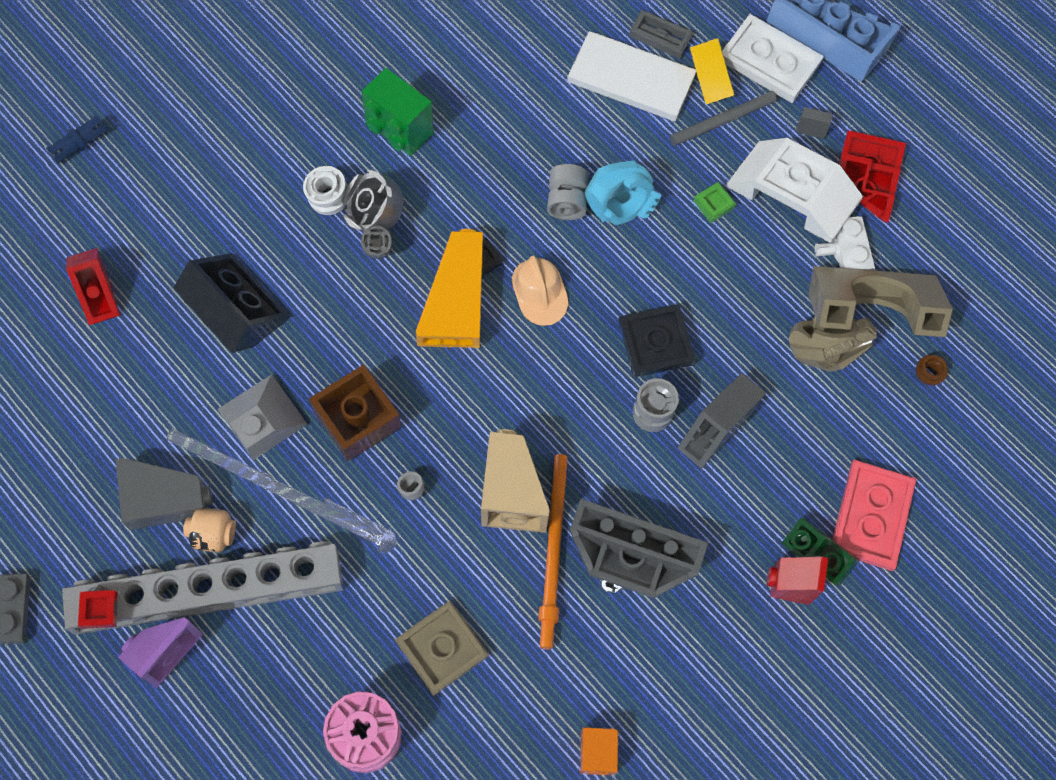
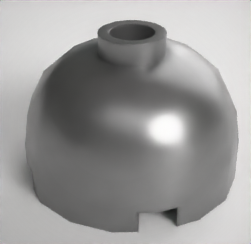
(372, 201)

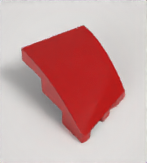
(874, 169)

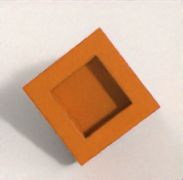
(599, 751)

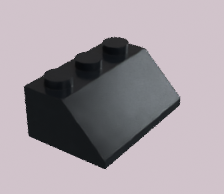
(230, 301)

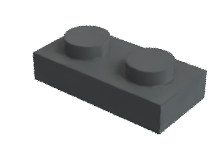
(14, 608)

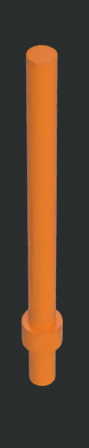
(549, 612)

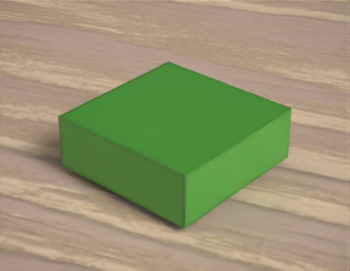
(714, 202)

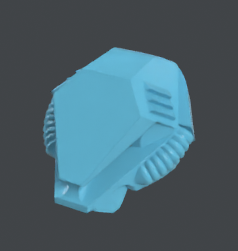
(620, 184)

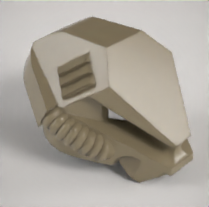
(830, 347)

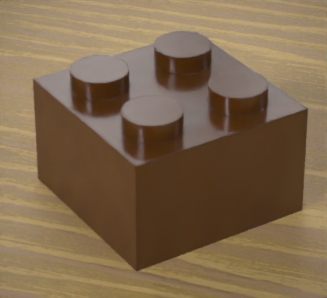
(355, 412)

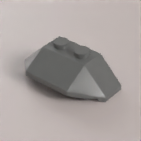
(634, 551)

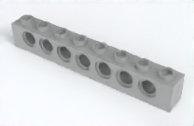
(221, 596)

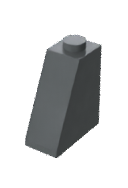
(721, 420)
(158, 494)

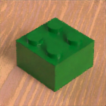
(397, 112)

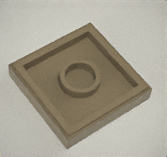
(441, 648)

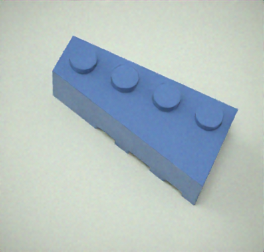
(840, 35)

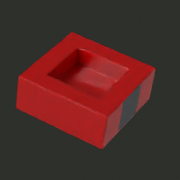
(97, 609)

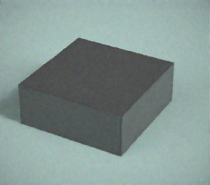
(814, 122)

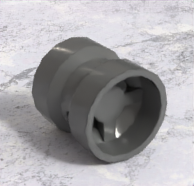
(380, 245)

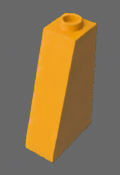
(454, 301)

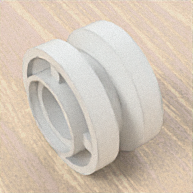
(320, 180)

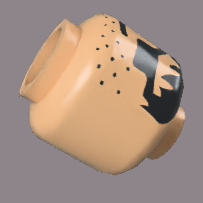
(210, 530)

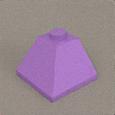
(159, 649)

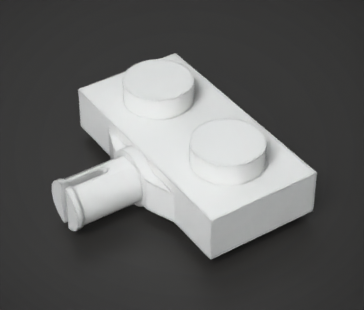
(849, 246)

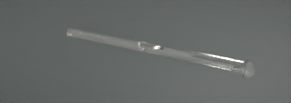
(328, 510)

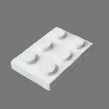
(771, 58)

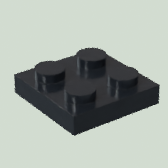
(656, 341)

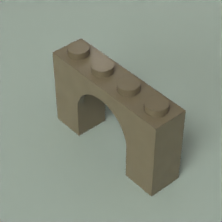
(916, 296)

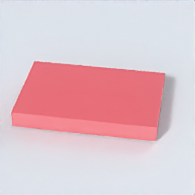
(874, 514)

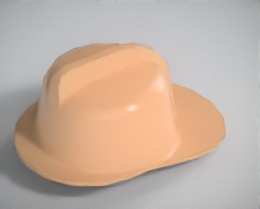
(540, 291)

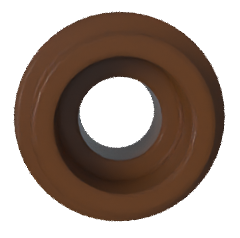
(937, 364)

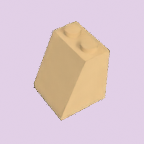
(511, 486)

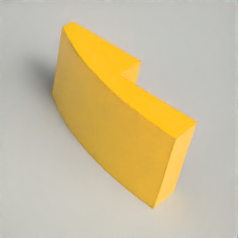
(712, 71)

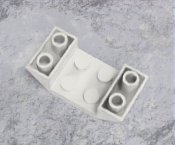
(801, 182)

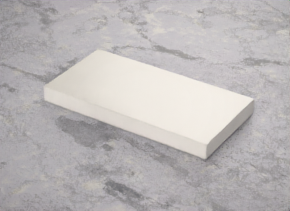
(631, 76)

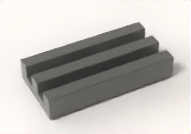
(658, 37)

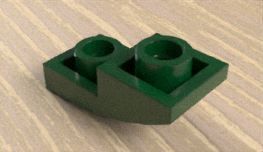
(810, 541)

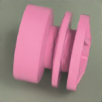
(383, 736)

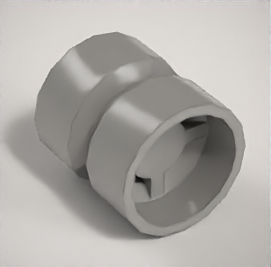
(567, 192)
(655, 405)

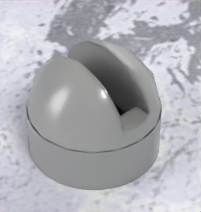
(407, 483)

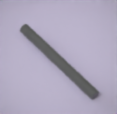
(723, 118)

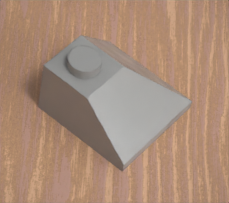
(262, 417)

